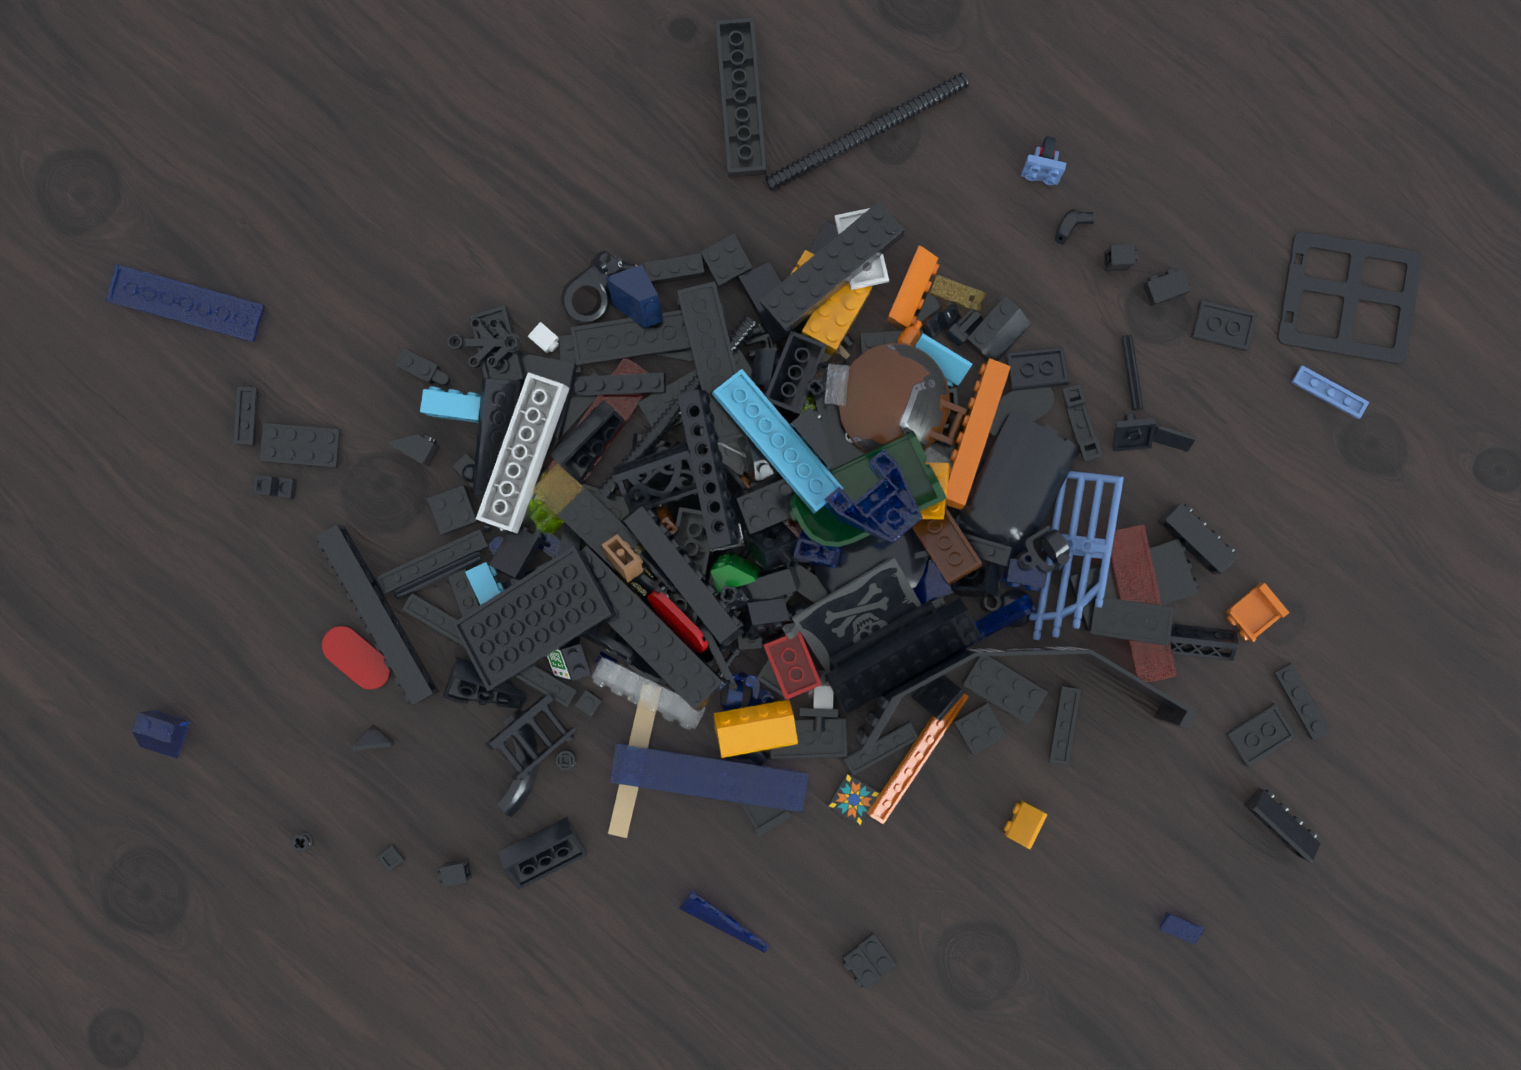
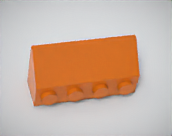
(912, 289)

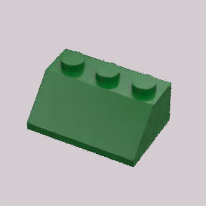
(733, 571)

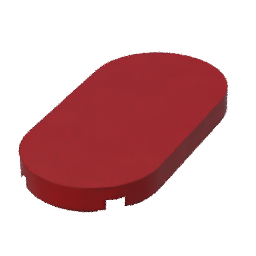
(678, 621)
(355, 657)

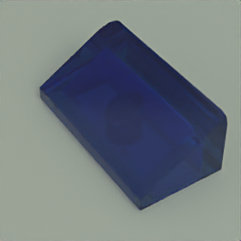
(1181, 928)

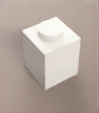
(544, 338)
(823, 697)

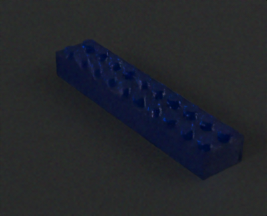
(709, 777)

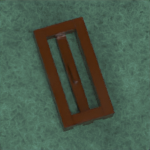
(667, 518)

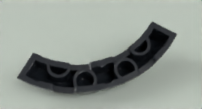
(520, 789)

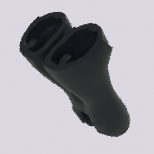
(662, 582)

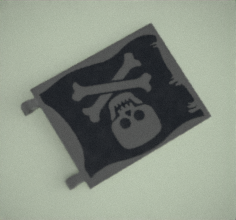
(854, 612)

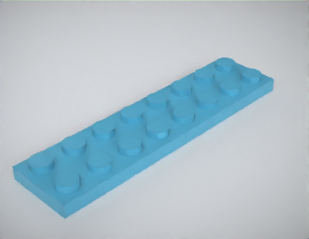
(776, 440)

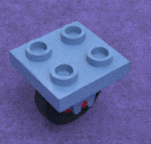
(1044, 164)

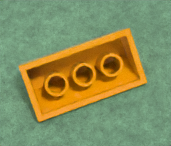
(755, 728)

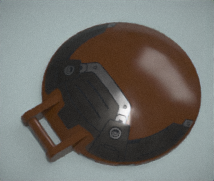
(895, 393)

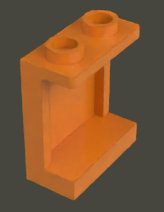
(1255, 612)

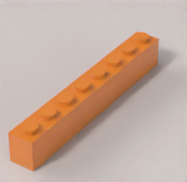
(975, 431)

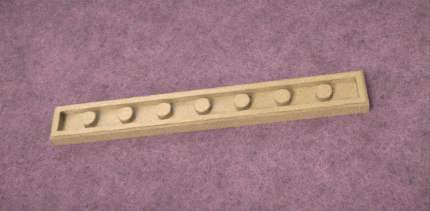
(627, 794)

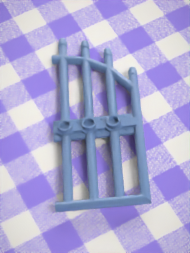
(1080, 546)

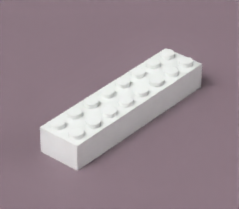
(522, 453)

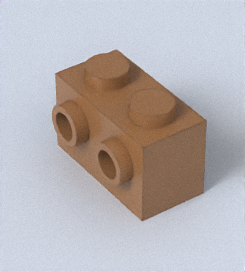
(623, 558)

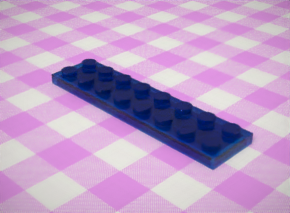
(185, 303)

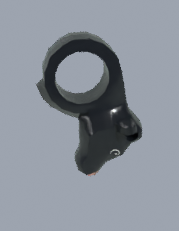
(602, 266)

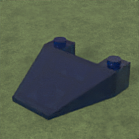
(885, 508)

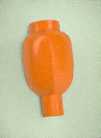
(911, 334)

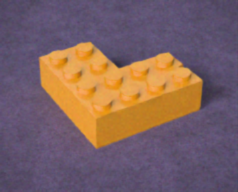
(835, 317)

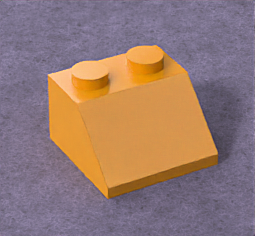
(1024, 824)

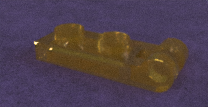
(957, 292)

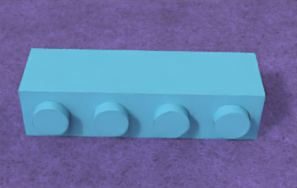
(484, 582)

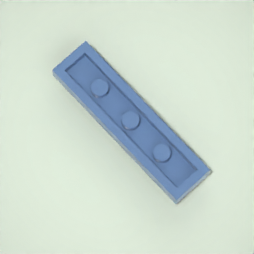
(1330, 392)

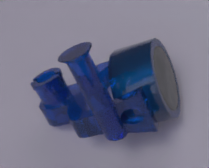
(733, 698)

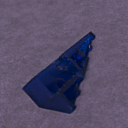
(703, 910)

